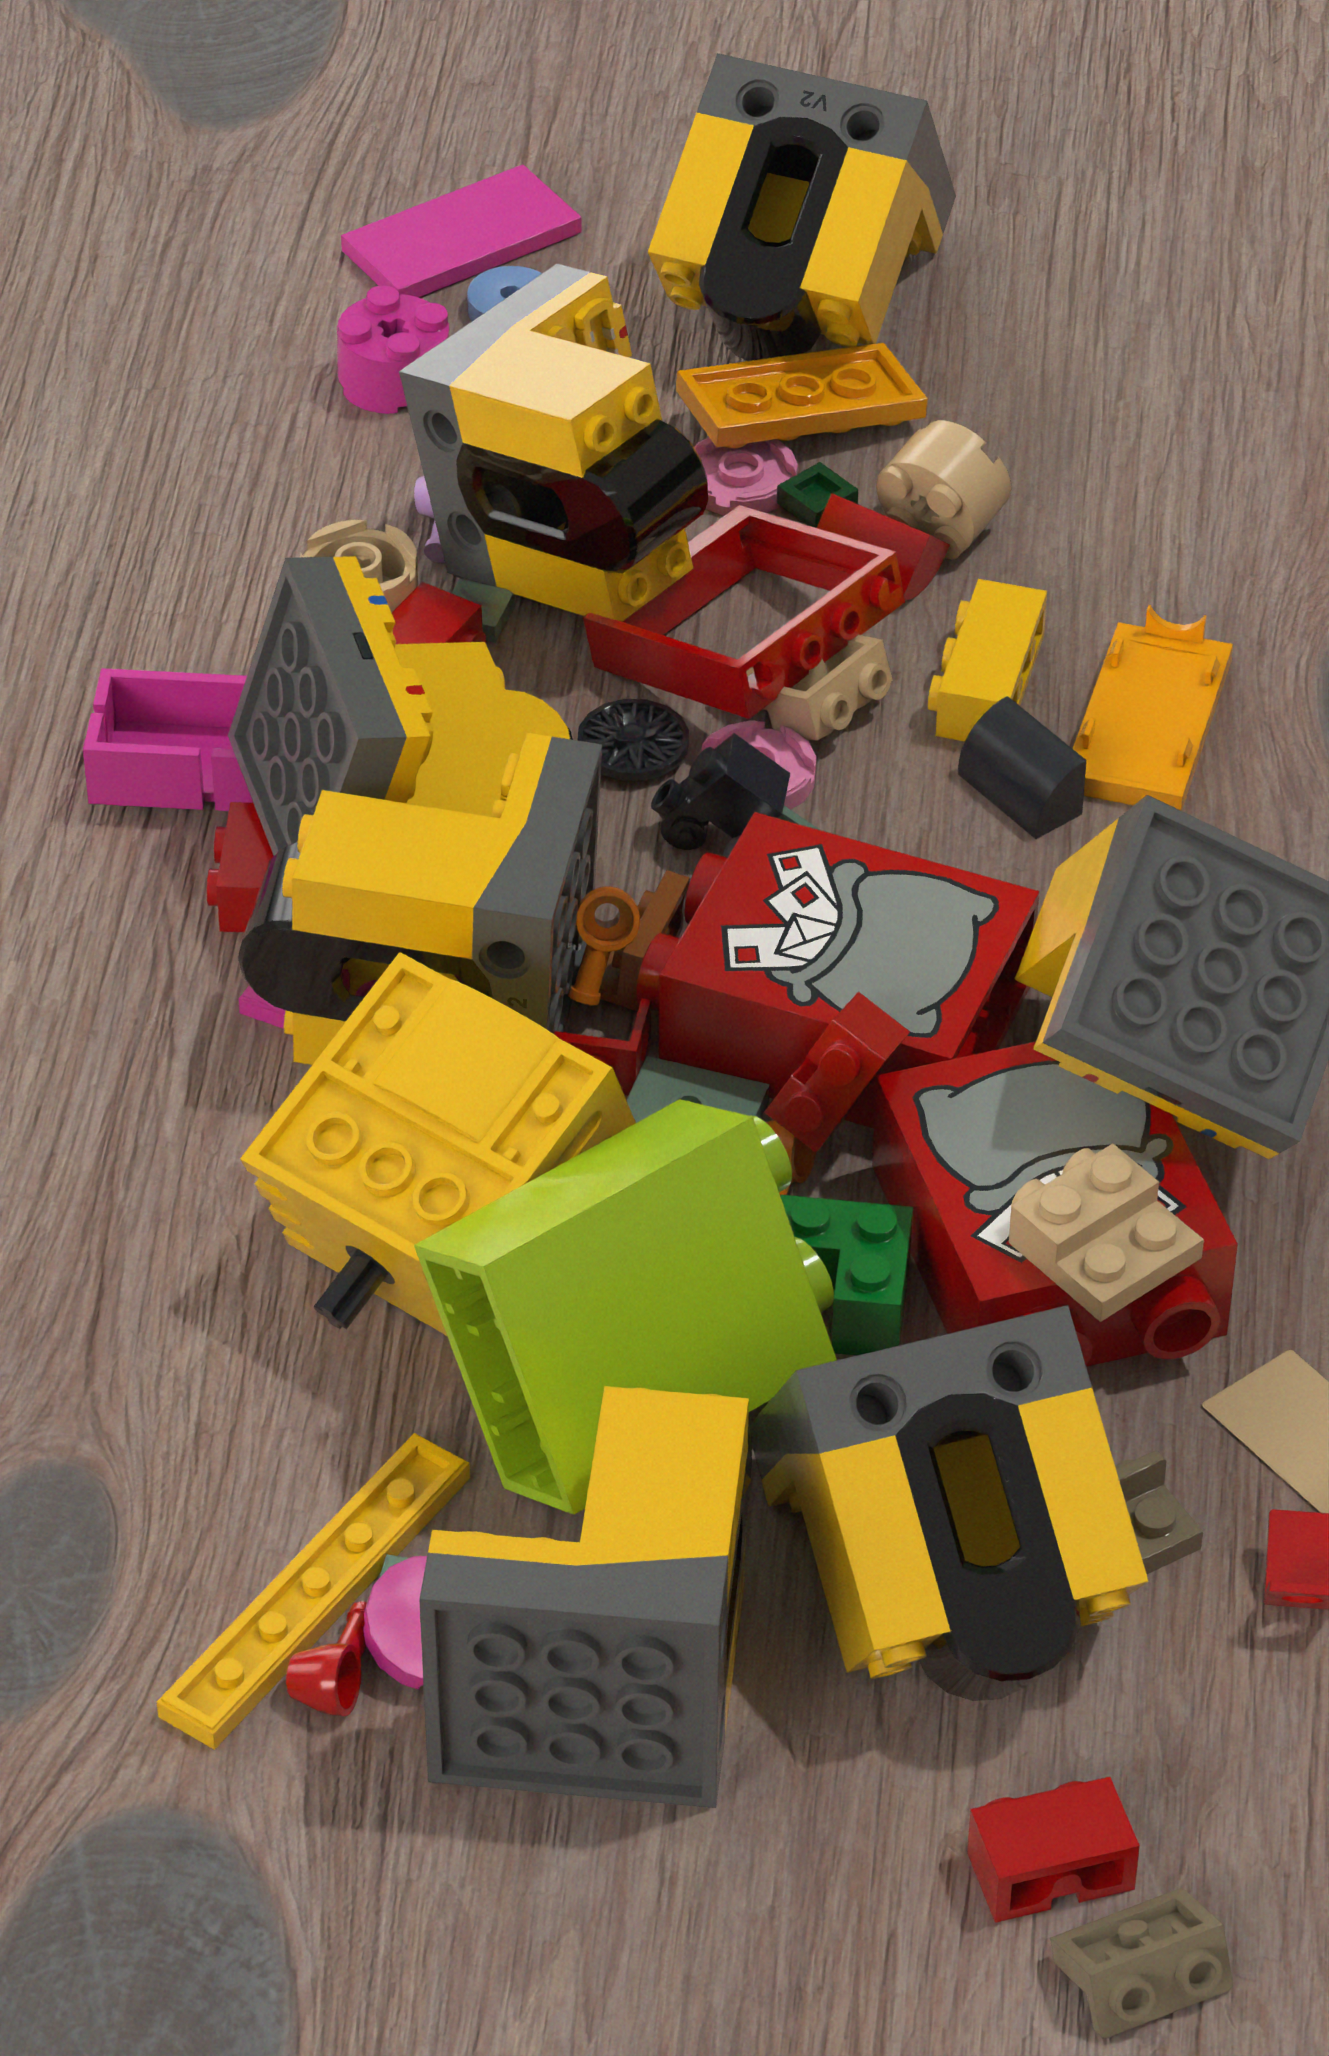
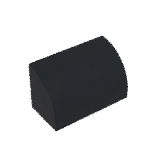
(1023, 769)

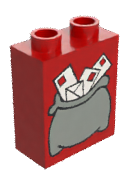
(806, 924)
(982, 1125)

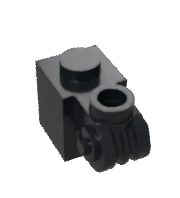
(721, 789)

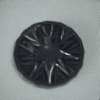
(636, 738)

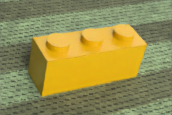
(990, 657)

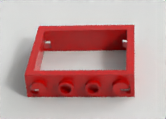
(862, 589)

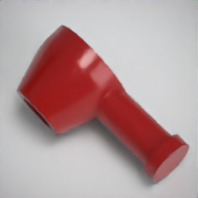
(331, 1674)

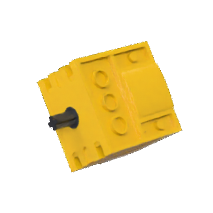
(416, 1122)

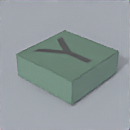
(495, 601)

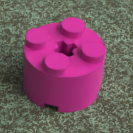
(382, 338)

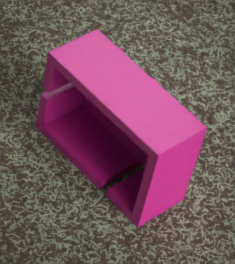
(163, 740)

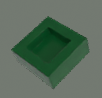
(810, 491)

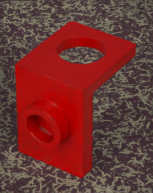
(623, 1056)
(1297, 1559)

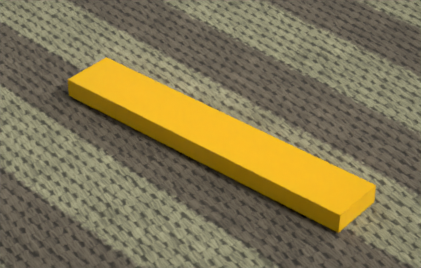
(312, 1591)

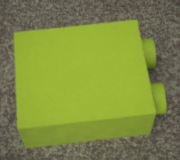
(627, 1270)

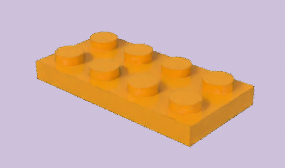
(801, 395)

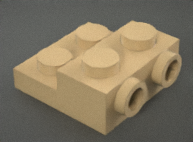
(833, 690)
(1101, 1231)

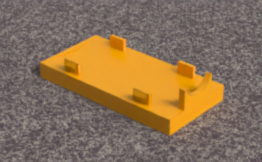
(1151, 711)

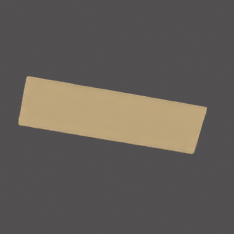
(1283, 1421)

